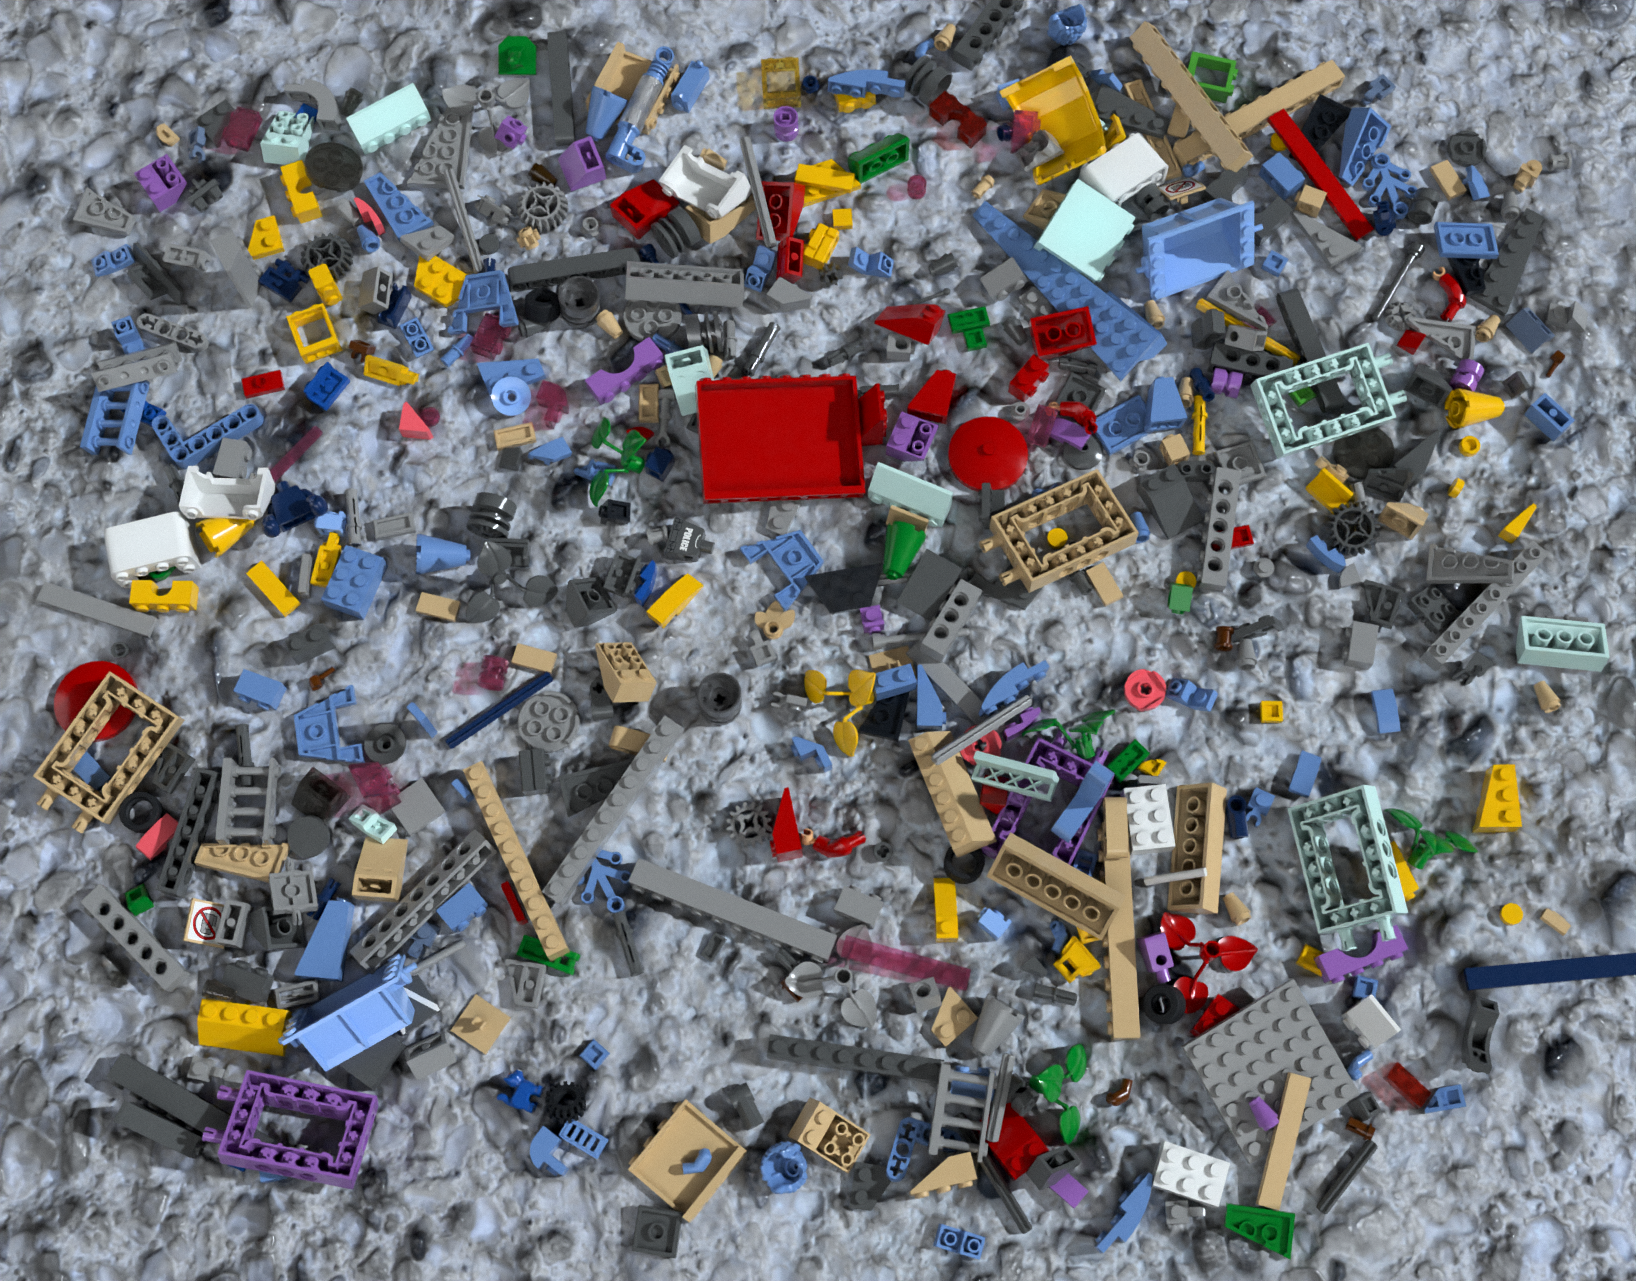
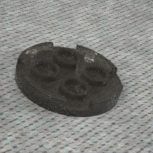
(333, 167)
(1363, 452)

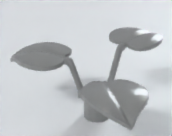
(462, 97)
(807, 983)

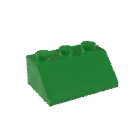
(879, 157)

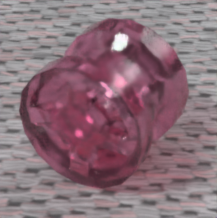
(918, 191)

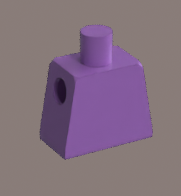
(1151, 947)

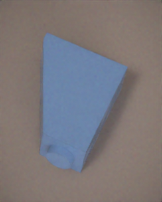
(1163, 406)

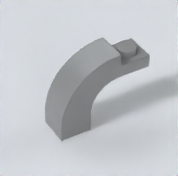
(314, 92)

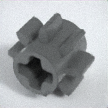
(827, 270)

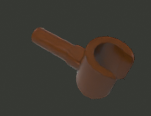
(1557, 357)
(315, 680)

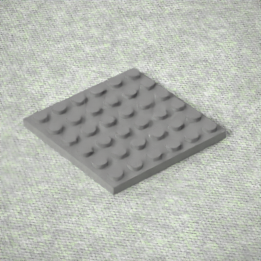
(1254, 1053)

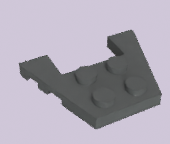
(1012, 594)

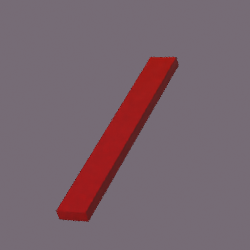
(1320, 174)

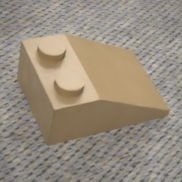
(1043, 208)

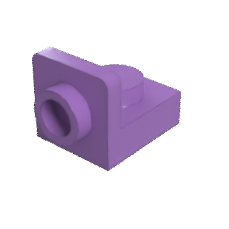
(872, 619)

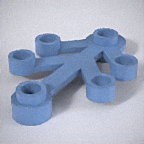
(1389, 183)
(599, 874)

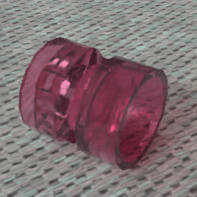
(492, 674)

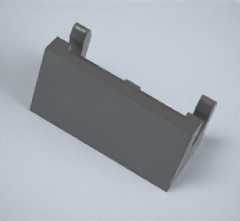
(518, 548)
(1473, 666)

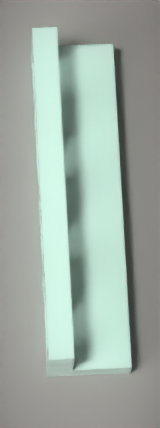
(1018, 769)

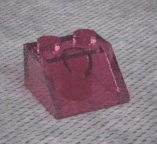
(376, 785)

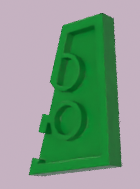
(1265, 1226)

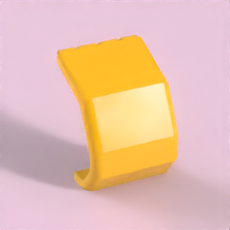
(1064, 111)

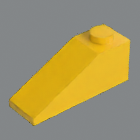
(945, 910)

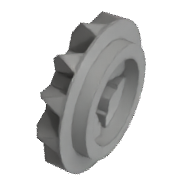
(1395, 321)

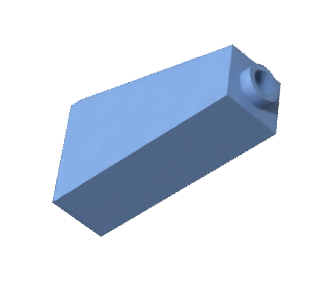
(328, 946)

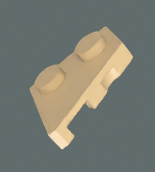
(952, 1018)

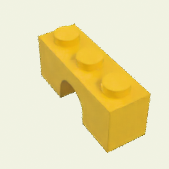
(304, 205)
(181, 597)

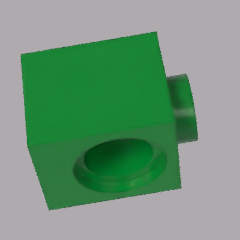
(1179, 598)

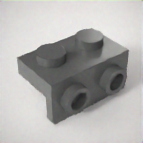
(992, 503)
(621, 574)

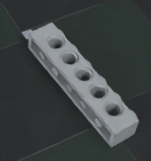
(1230, 481)
(174, 973)

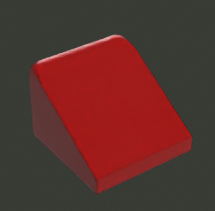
(1411, 341)

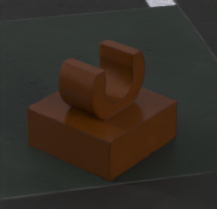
(361, 347)

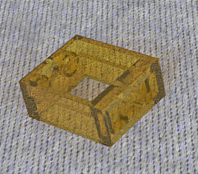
(777, 99)

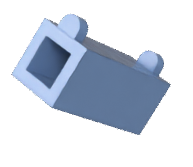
(690, 86)

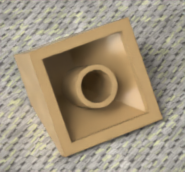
(1403, 518)

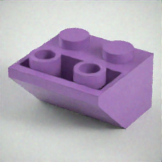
(582, 164)
(162, 182)
(911, 438)

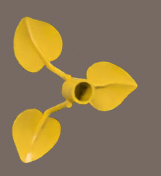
(861, 694)

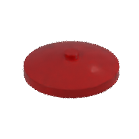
(987, 453)
(78, 688)

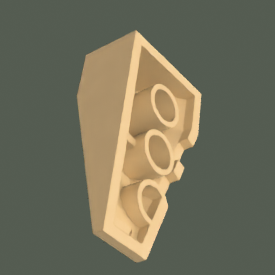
(715, 229)

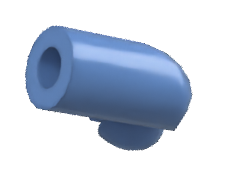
(923, 47)
(699, 1164)

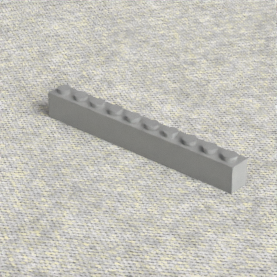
(613, 811)
(732, 910)

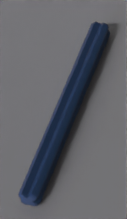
(498, 710)

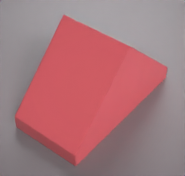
(412, 425)

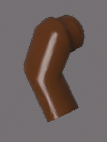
(1121, 1095)

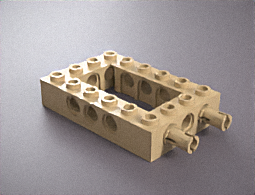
(1009, 529)
(73, 744)

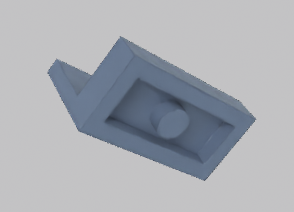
(1529, 329)

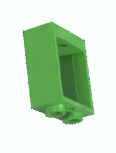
(1215, 92)

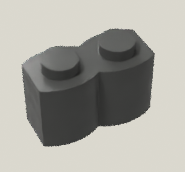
(1208, 329)

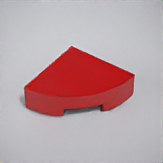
(645, 432)

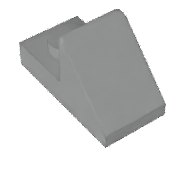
(1567, 317)

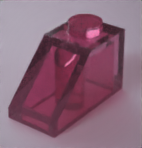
(1023, 128)

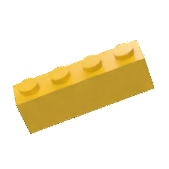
(242, 1027)

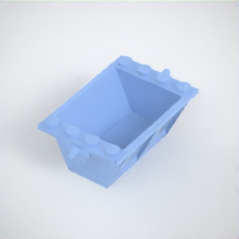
(1197, 246)
(354, 1015)

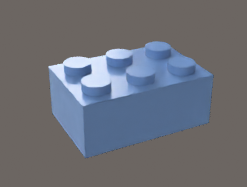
(354, 582)

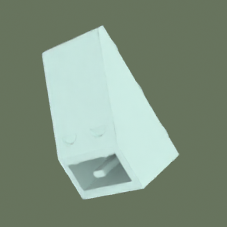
(287, 138)
(684, 370)

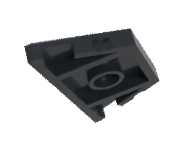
(846, 587)

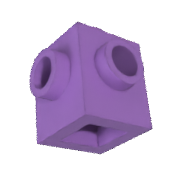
(511, 132)

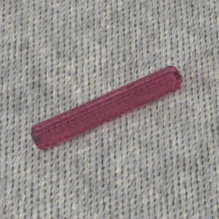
(296, 452)

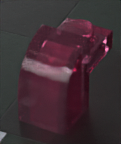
(555, 399)

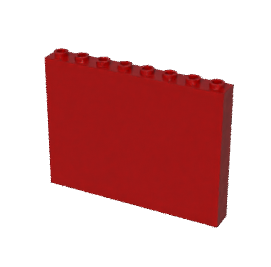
(779, 438)

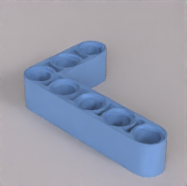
(207, 436)
(1084, 801)

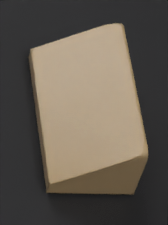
(899, 514)

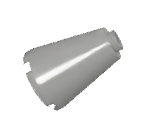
(994, 1025)

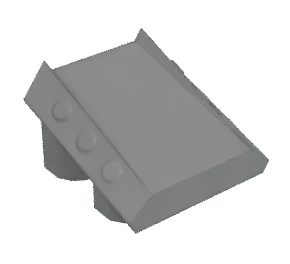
(1039, 150)

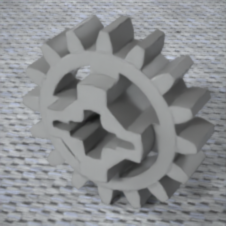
(741, 819)

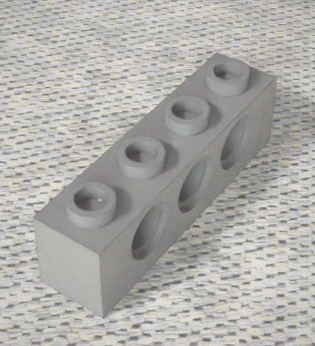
(939, 647)

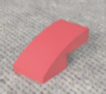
(369, 214)
(157, 837)

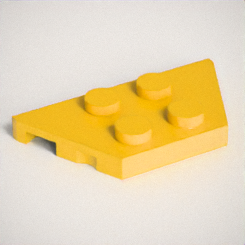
(815, 195)
(439, 280)

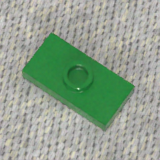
(968, 320)
(1128, 760)

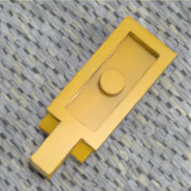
(388, 371)
(326, 561)

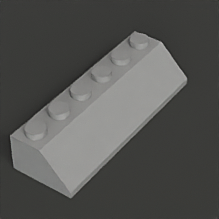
(684, 284)

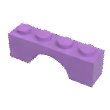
(606, 385)
(1337, 964)

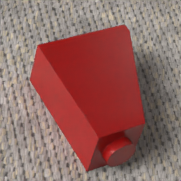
(934, 397)

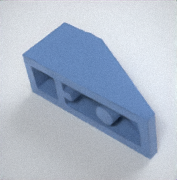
(928, 704)

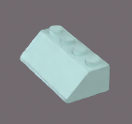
(388, 119)
(910, 493)
(1562, 643)

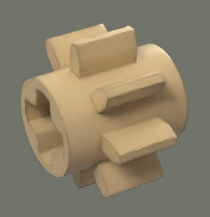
(528, 238)

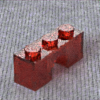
(948, 108)

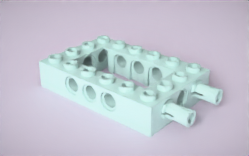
(1369, 386)
(1319, 871)

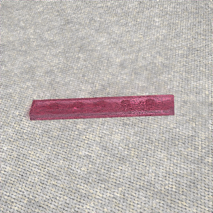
(905, 962)

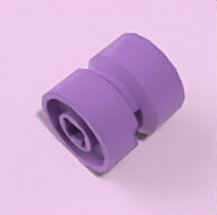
(786, 123)
(1467, 375)
(1226, 383)

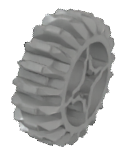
(548, 198)

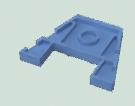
(484, 293)
(793, 557)
(318, 730)

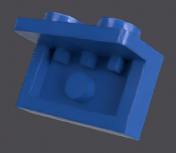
(325, 386)

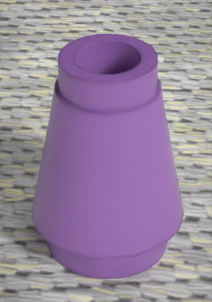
(1263, 1113)

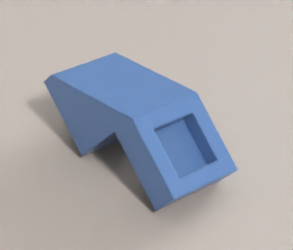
(875, 264)
(761, 269)
(128, 335)
(1188, 694)
(806, 749)

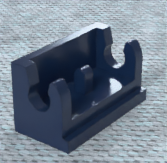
(397, 305)

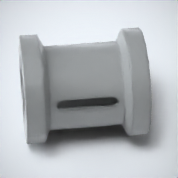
(1565, 161)
(657, 535)

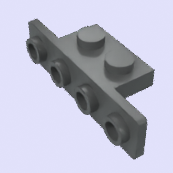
(152, 277)

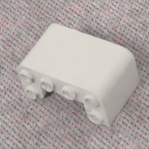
(1125, 169)
(151, 546)

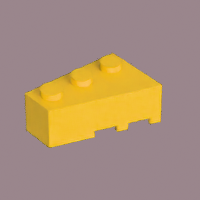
(1499, 801)

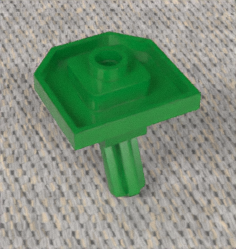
(517, 56)

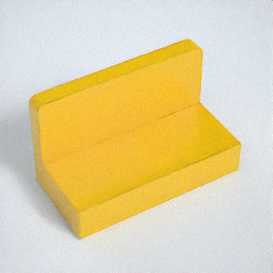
(1329, 490)

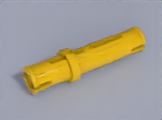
(1199, 417)

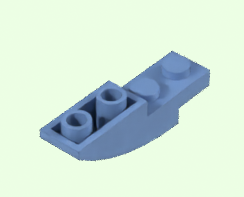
(859, 82)
(1008, 687)
(1133, 1207)

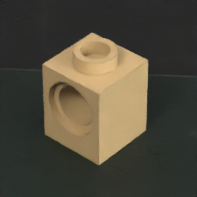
(1310, 200)
(1174, 449)

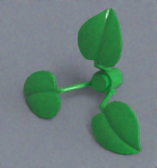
(629, 461)
(1083, 743)
(1435, 844)
(1050, 1083)

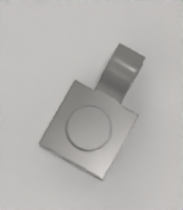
(761, 651)
(794, 703)
(204, 1069)
(1178, 1212)

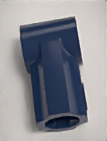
(1236, 819)

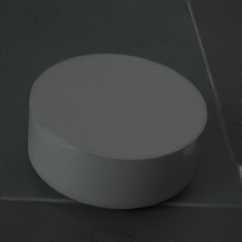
(489, 244)

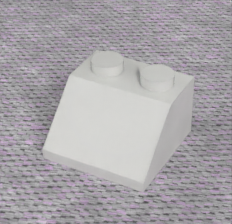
(1370, 1022)

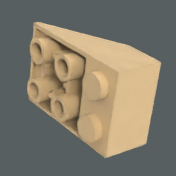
(624, 672)
(380, 870)
(829, 1135)
(953, 1171)

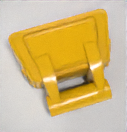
(1079, 958)

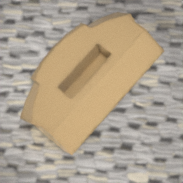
(166, 135)
(1555, 921)

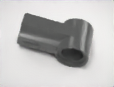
(744, 1103)

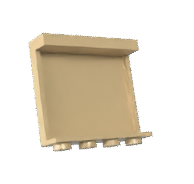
(622, 76)
(680, 1143)

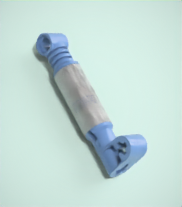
(636, 113)

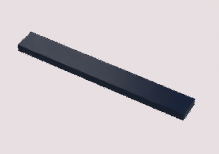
(1550, 971)

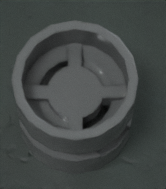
(1152, 202)
(1423, 206)
(1020, 1096)

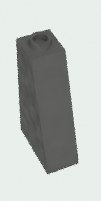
(160, 1129)

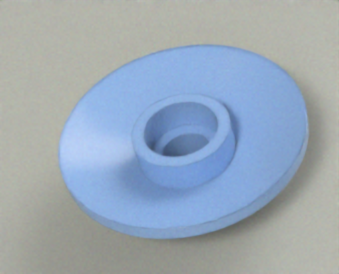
(508, 386)

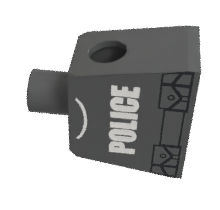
(687, 542)

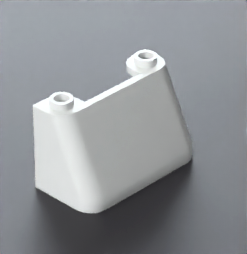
(704, 185)
(226, 497)

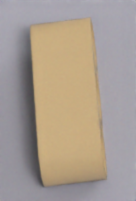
(628, 740)
(1115, 827)

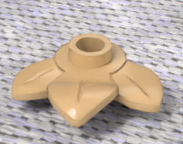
(774, 618)

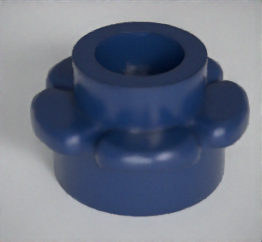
(810, 80)
(1004, 132)

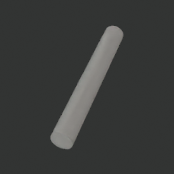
(439, 956)

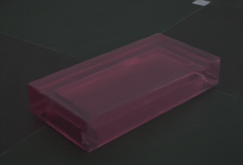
(1042, 426)

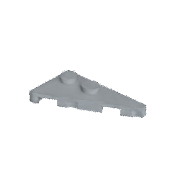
(1328, 243)
(1232, 299)
(1452, 337)

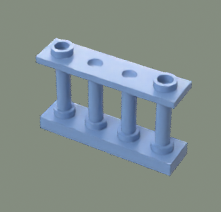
(98, 418)

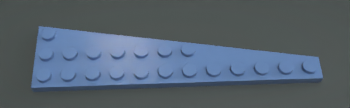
(1118, 333)

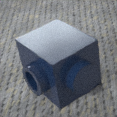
(659, 463)

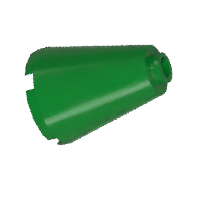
(901, 547)

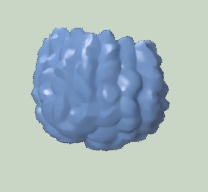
(1067, 25)
(784, 1167)

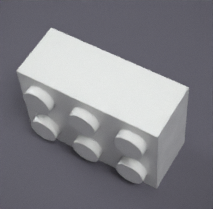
(1148, 820)
(1190, 1174)

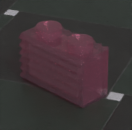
(242, 128)
(489, 337)

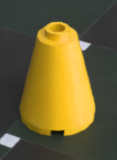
(1471, 407)
(223, 533)

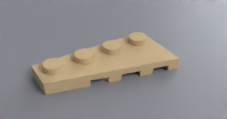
(244, 859)

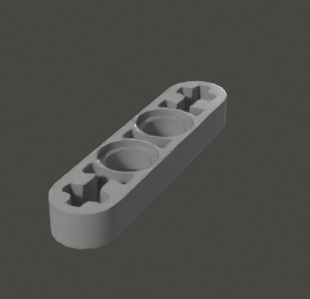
(171, 334)

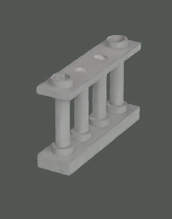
(137, 366)
(229, 790)
(941, 1119)

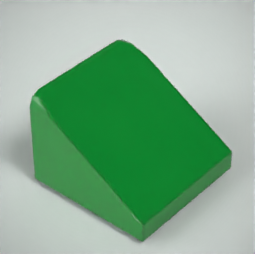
(139, 900)

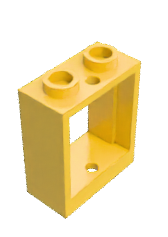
(319, 349)

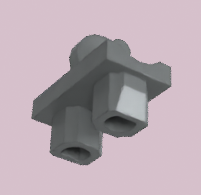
(197, 199)

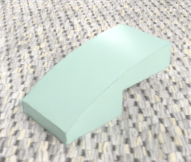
(372, 824)

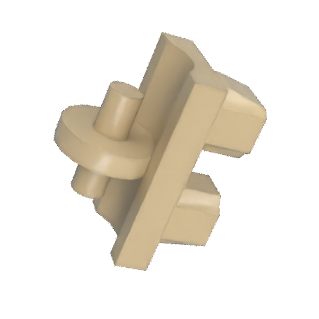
(1527, 175)

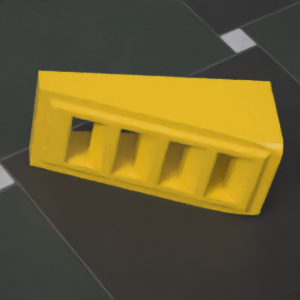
(1515, 527)

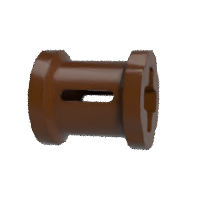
(1224, 638)

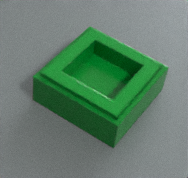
(974, 339)

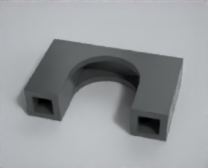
(1271, 218)

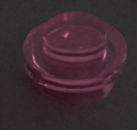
(430, 416)

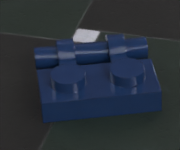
(282, 285)

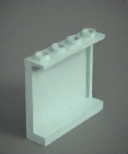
(1086, 231)

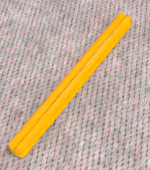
(1270, 344)

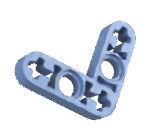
(916, 1137)

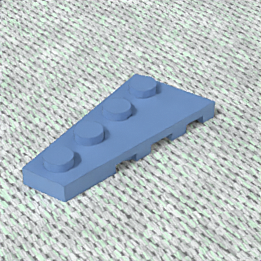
(396, 207)

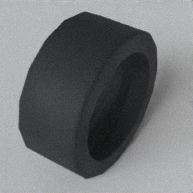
(130, 801)
(964, 878)

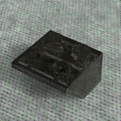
(319, 796)

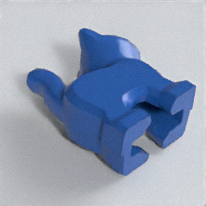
(521, 1097)

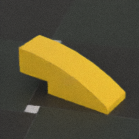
(674, 600)

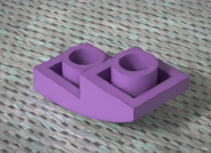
(1069, 432)
(1025, 719)
(1069, 1190)

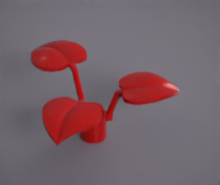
(1234, 954)

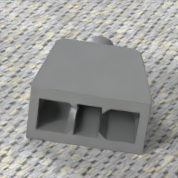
(1249, 338)

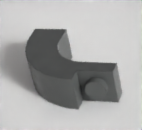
(1478, 1034)

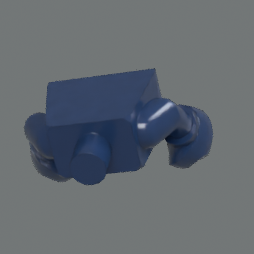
(291, 508)

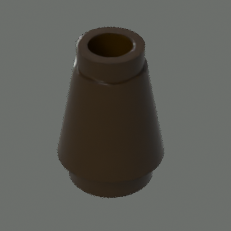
(540, 174)

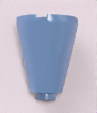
(603, 112)
(439, 554)

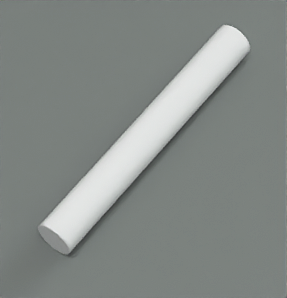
(1176, 876)

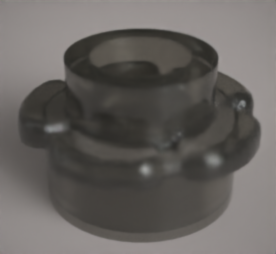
(118, 979)

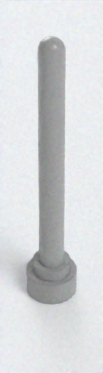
(880, 640)

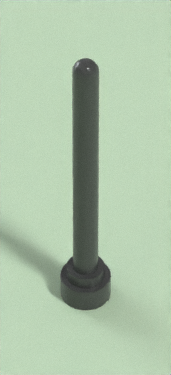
(1414, 252)

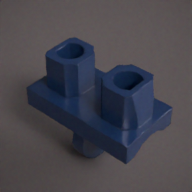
(1384, 218)

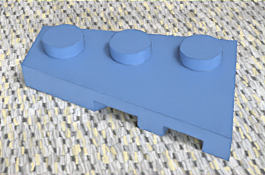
(528, 370)

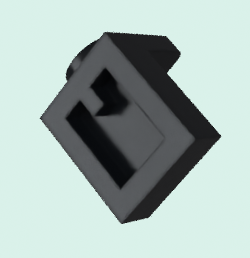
(614, 512)

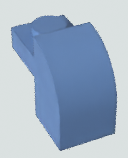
(542, 1151)

